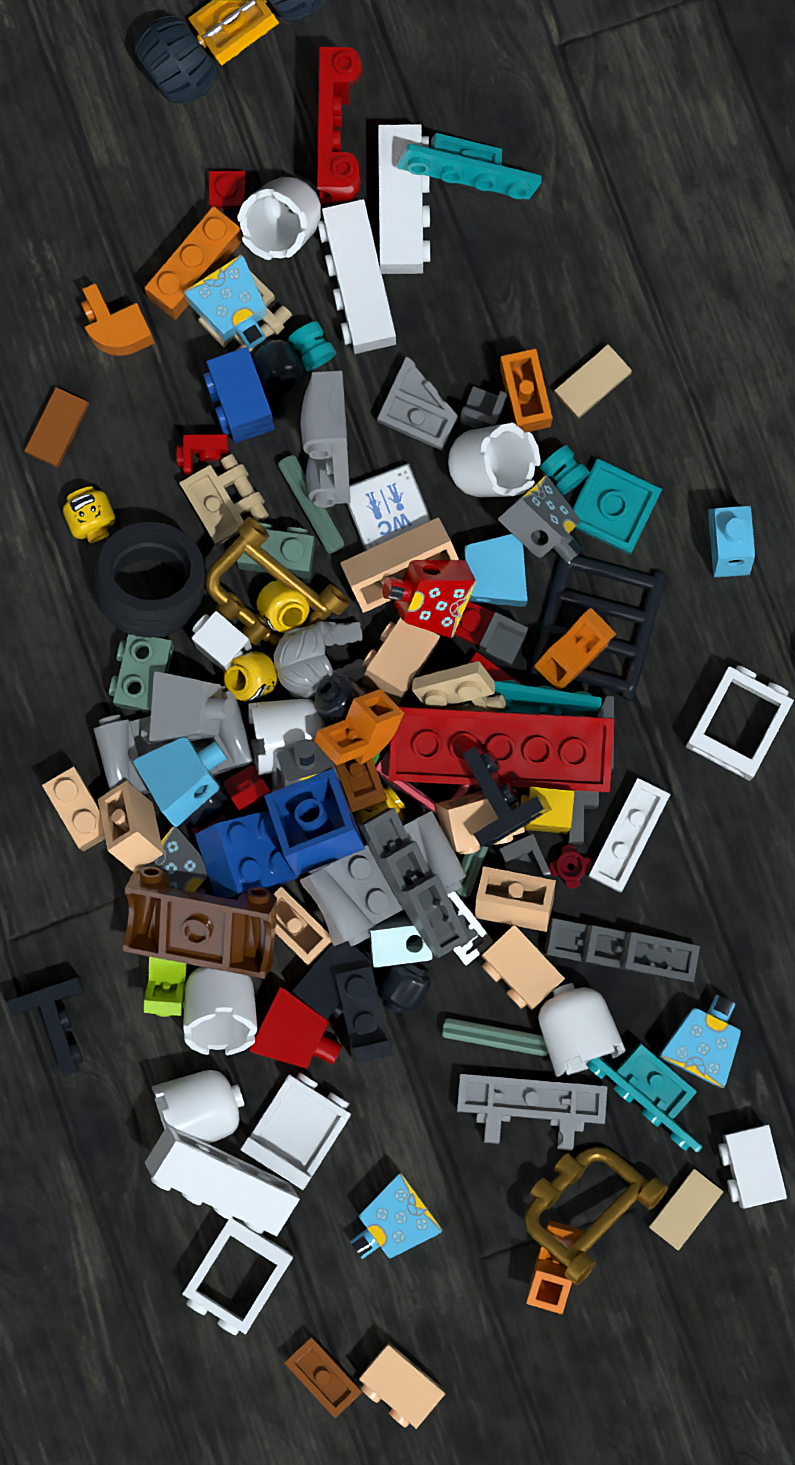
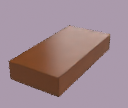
(57, 427)

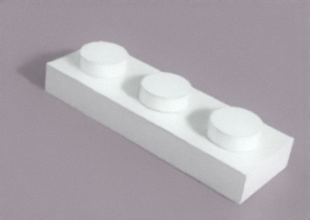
(629, 835)

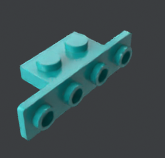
(468, 164)
(545, 700)
(655, 1087)

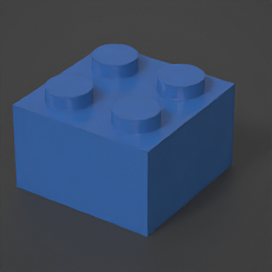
(237, 387)
(314, 822)
(243, 855)

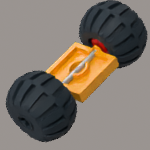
(226, 26)

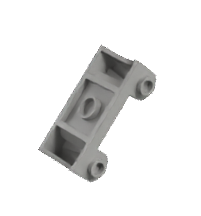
(325, 440)
(127, 740)
(357, 894)

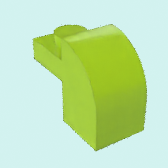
(165, 987)

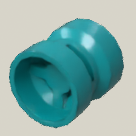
(312, 346)
(565, 477)

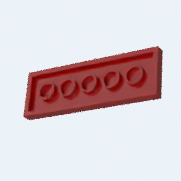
(529, 747)

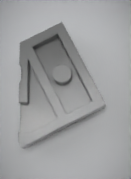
(417, 408)

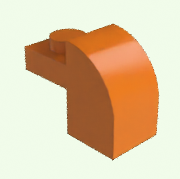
(115, 333)
(575, 650)
(365, 731)
(548, 1282)

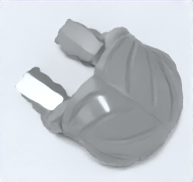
(302, 656)

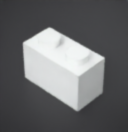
(219, 640)
(752, 1166)

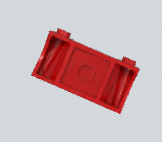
(337, 170)

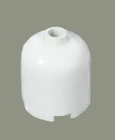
(279, 218)
(494, 461)
(280, 727)
(219, 1011)
(578, 1029)
(200, 1105)

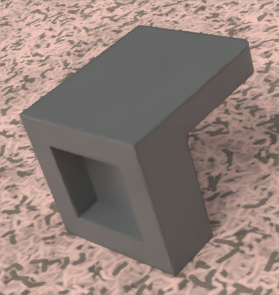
(483, 408)
(503, 639)
(525, 858)

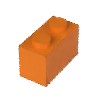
(526, 390)

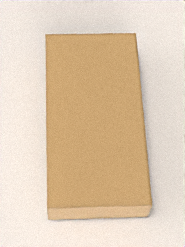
(592, 381)
(685, 1209)

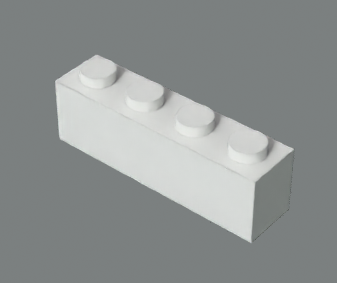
(401, 203)
(358, 277)
(221, 1181)

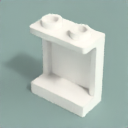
(297, 1130)

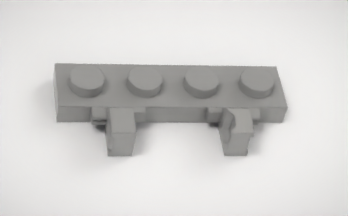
(562, 1103)

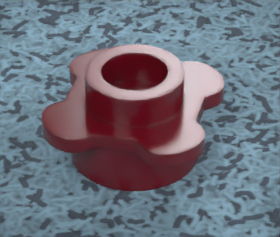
(571, 877)

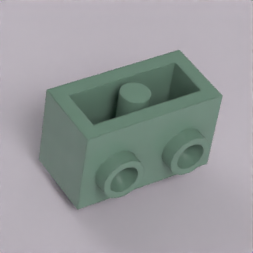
(290, 548)
(139, 661)

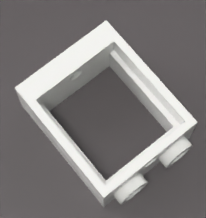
(720, 753)
(260, 1244)

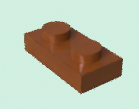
(361, 784)
(323, 1377)

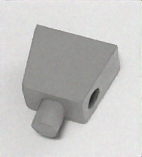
(186, 709)

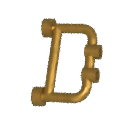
(230, 606)
(570, 1170)

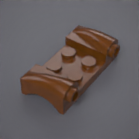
(200, 927)

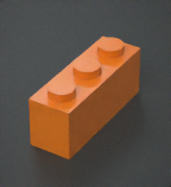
(194, 260)

